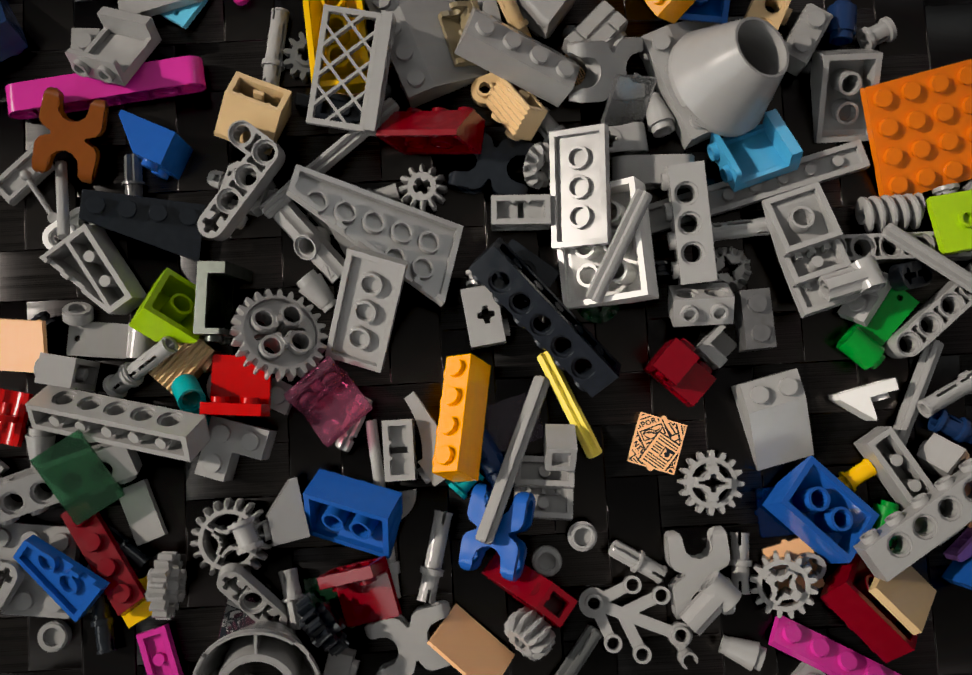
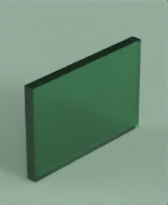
(77, 477)

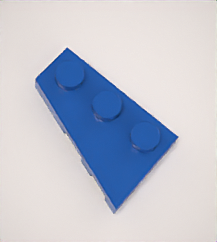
(60, 576)

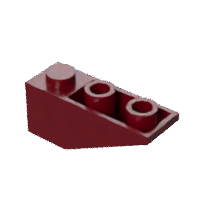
(534, 592)

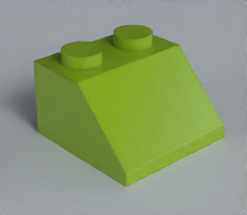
(167, 309)

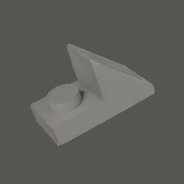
(865, 307)

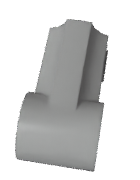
(859, 277)
(715, 596)

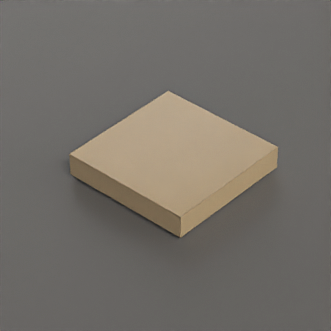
(906, 598)

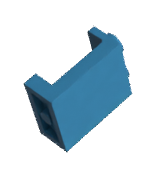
(758, 155)

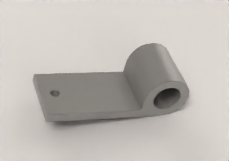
(107, 341)

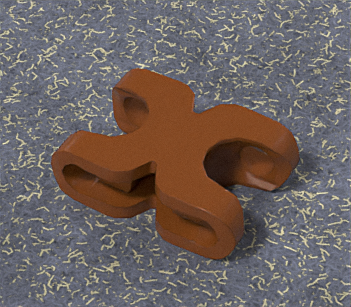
(69, 135)

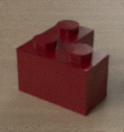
(680, 371)

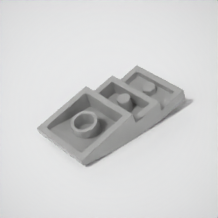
(806, 244)

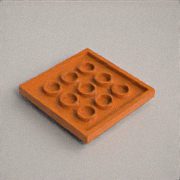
(921, 129)

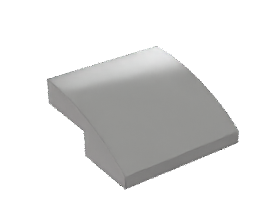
(550, 488)

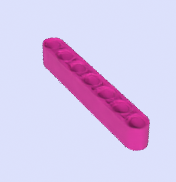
(150, 82)

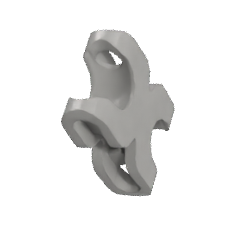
(602, 63)
(694, 568)
(411, 639)

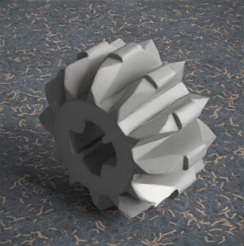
(427, 180)
(529, 633)

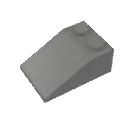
(836, 92)
(775, 418)

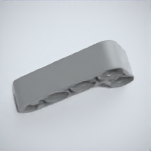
(236, 184)

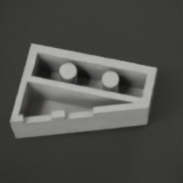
(97, 268)

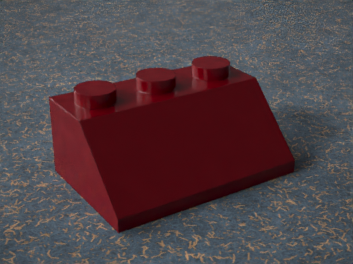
(434, 131)
(849, 597)

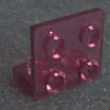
(329, 400)

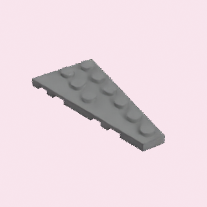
(383, 227)

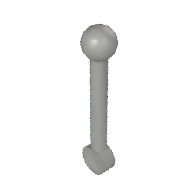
(26, 176)

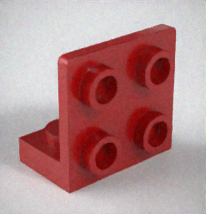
(237, 389)

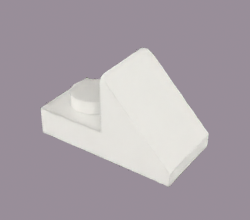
(860, 399)

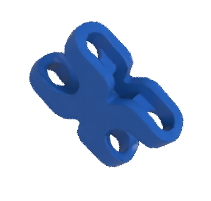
(506, 543)

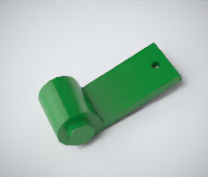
(866, 344)

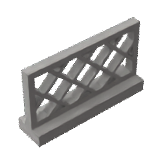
(377, 67)

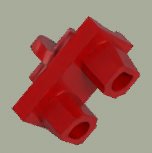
(13, 416)

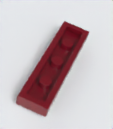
(107, 561)

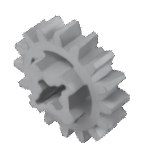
(710, 494)
(166, 585)
(795, 591)

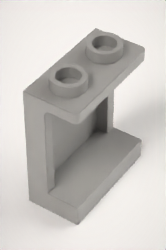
(118, 47)

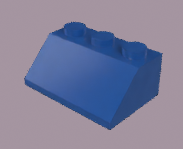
(821, 511)
(353, 512)

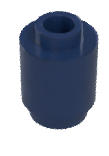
(843, 24)

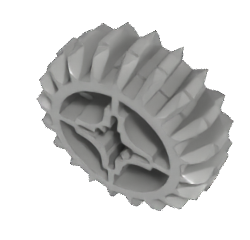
(220, 533)

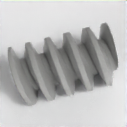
(896, 209)

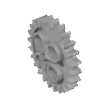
(286, 358)

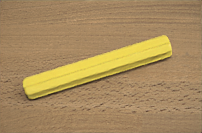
(569, 405)

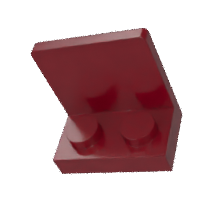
(363, 591)

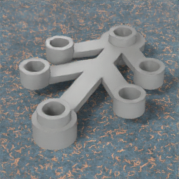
(630, 616)

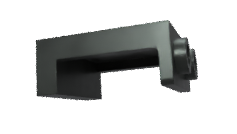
(216, 299)

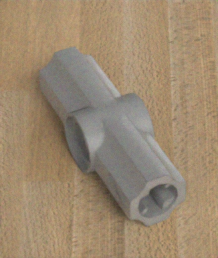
(310, 241)

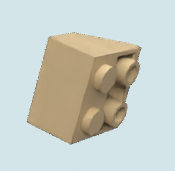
(256, 102)

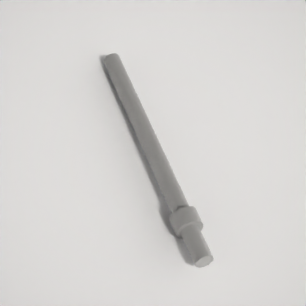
(379, 479)

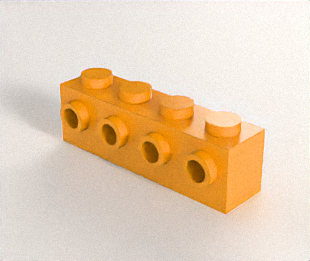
(461, 418)

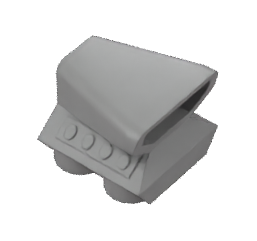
(544, 14)

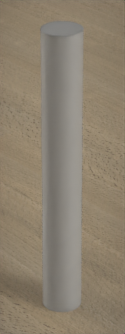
(62, 199)

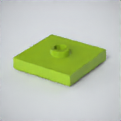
(951, 221)

